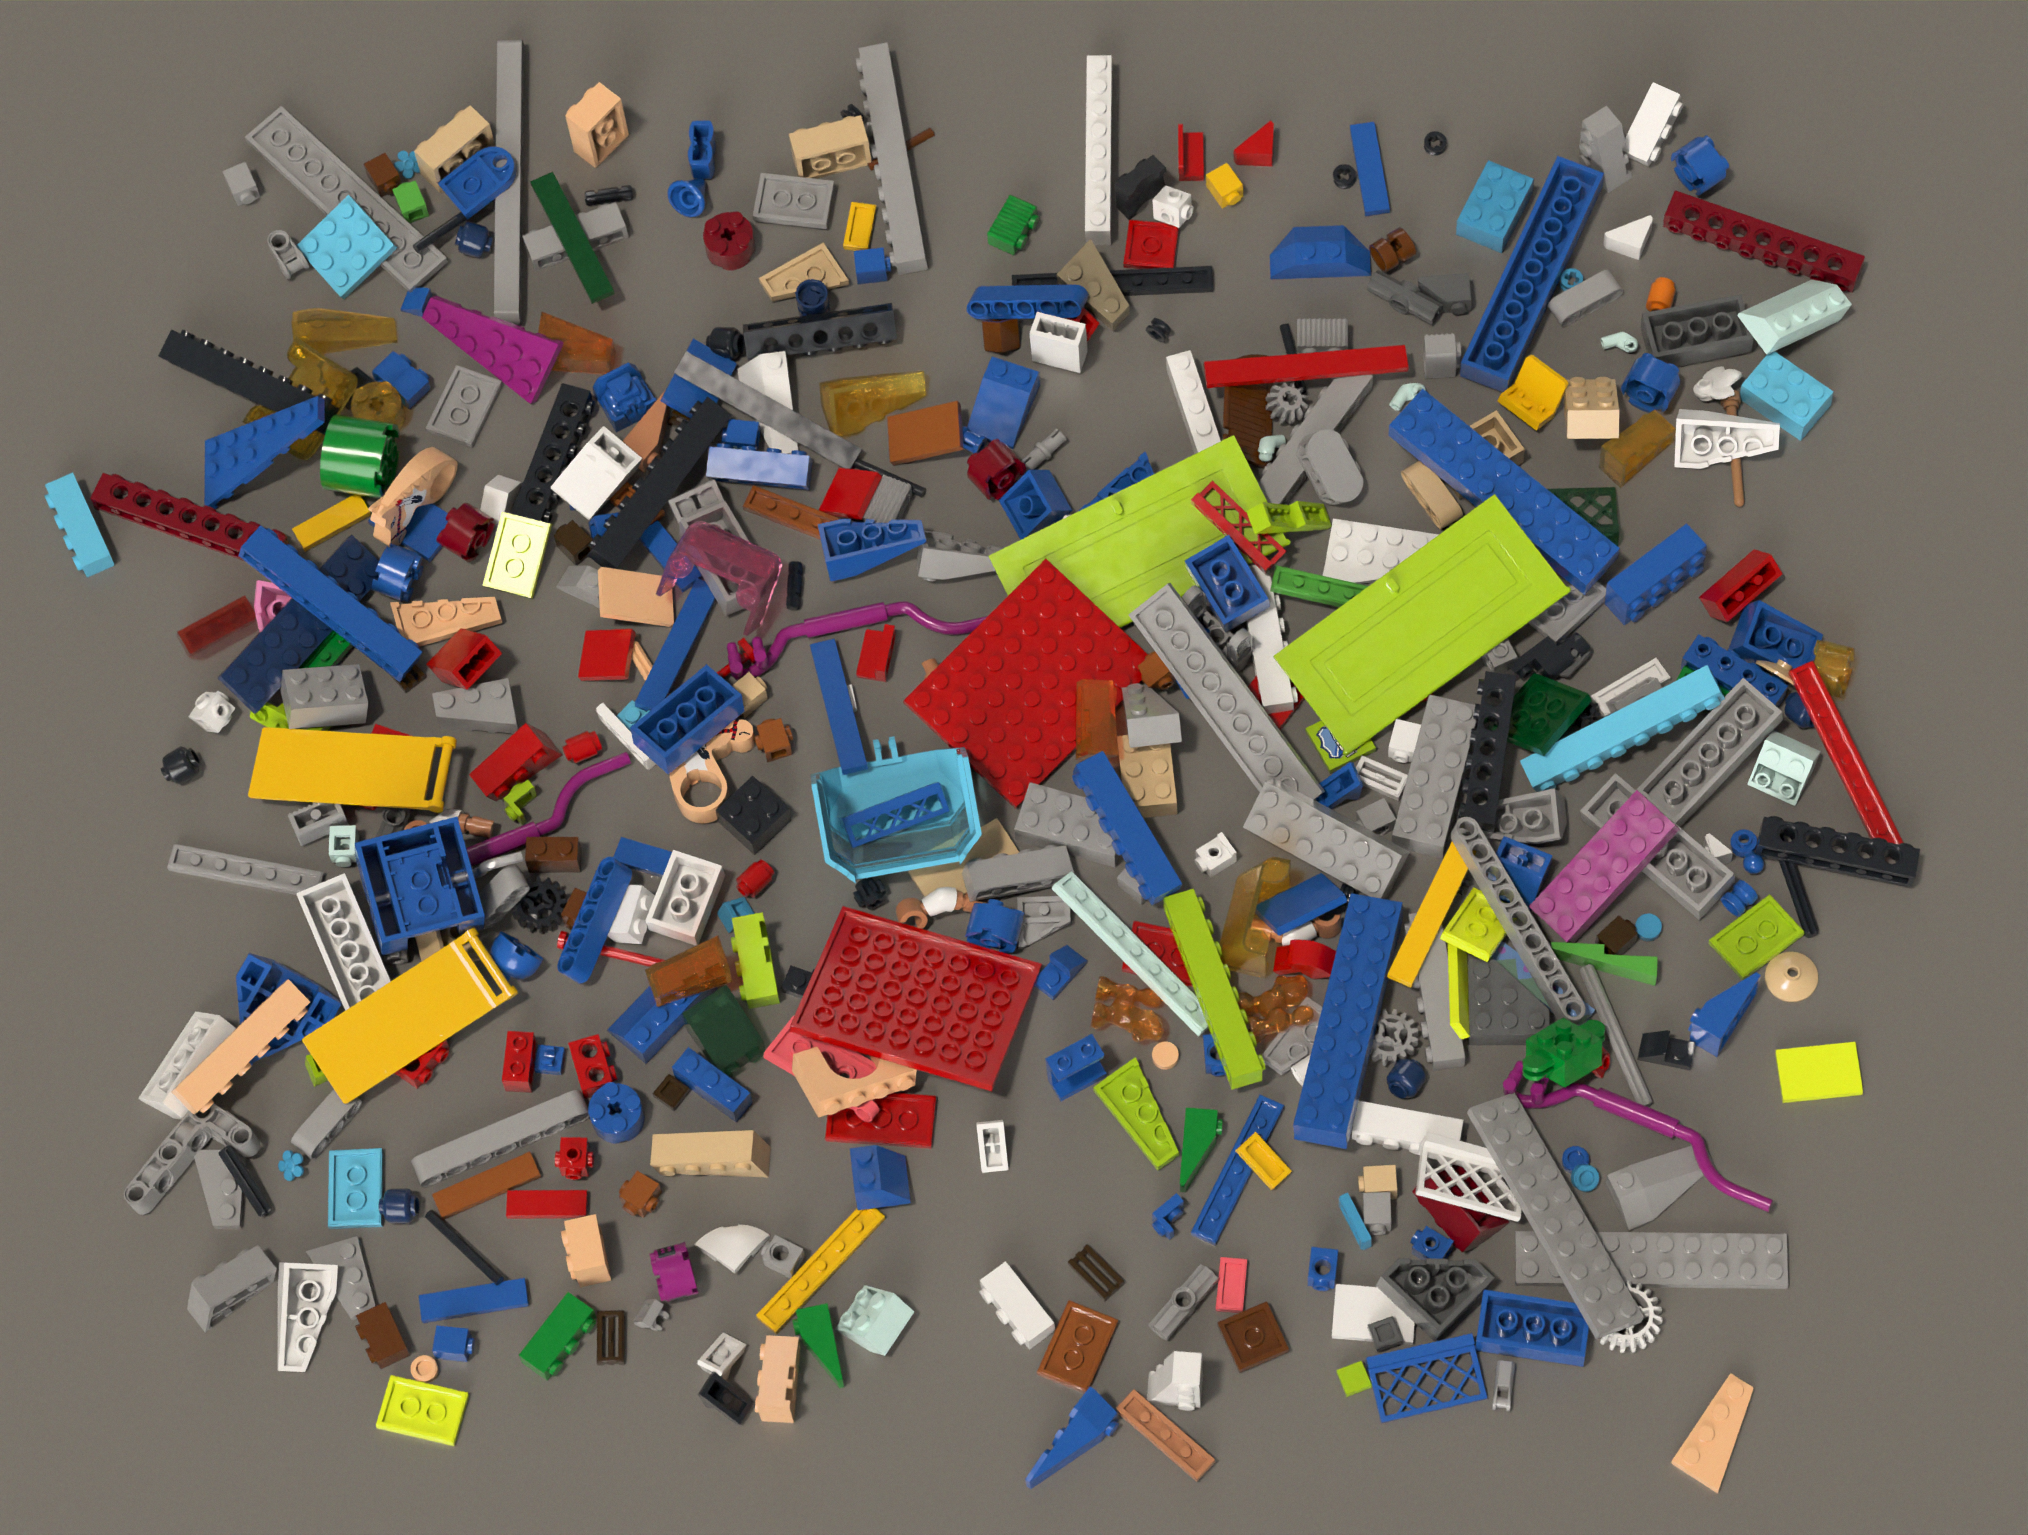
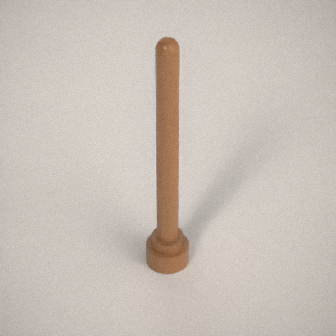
(1731, 405)

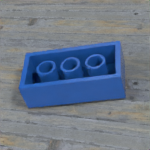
(1655, 575)
(687, 719)
(1531, 1328)

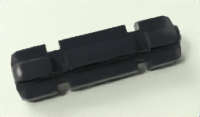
(608, 195)
(794, 585)

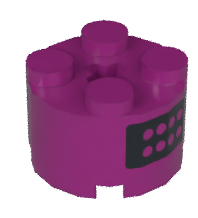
(675, 1272)

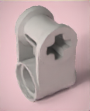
(287, 257)

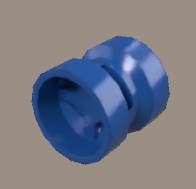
(1740, 897)

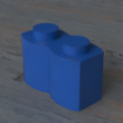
(701, 149)
(408, 381)

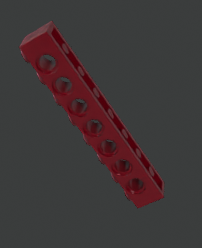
(1757, 230)
(112, 486)

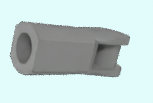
(1503, 1382)

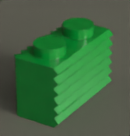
(1012, 225)

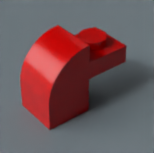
(1305, 957)

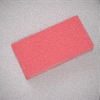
(1231, 1285)

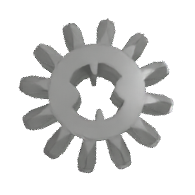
(1279, 401)

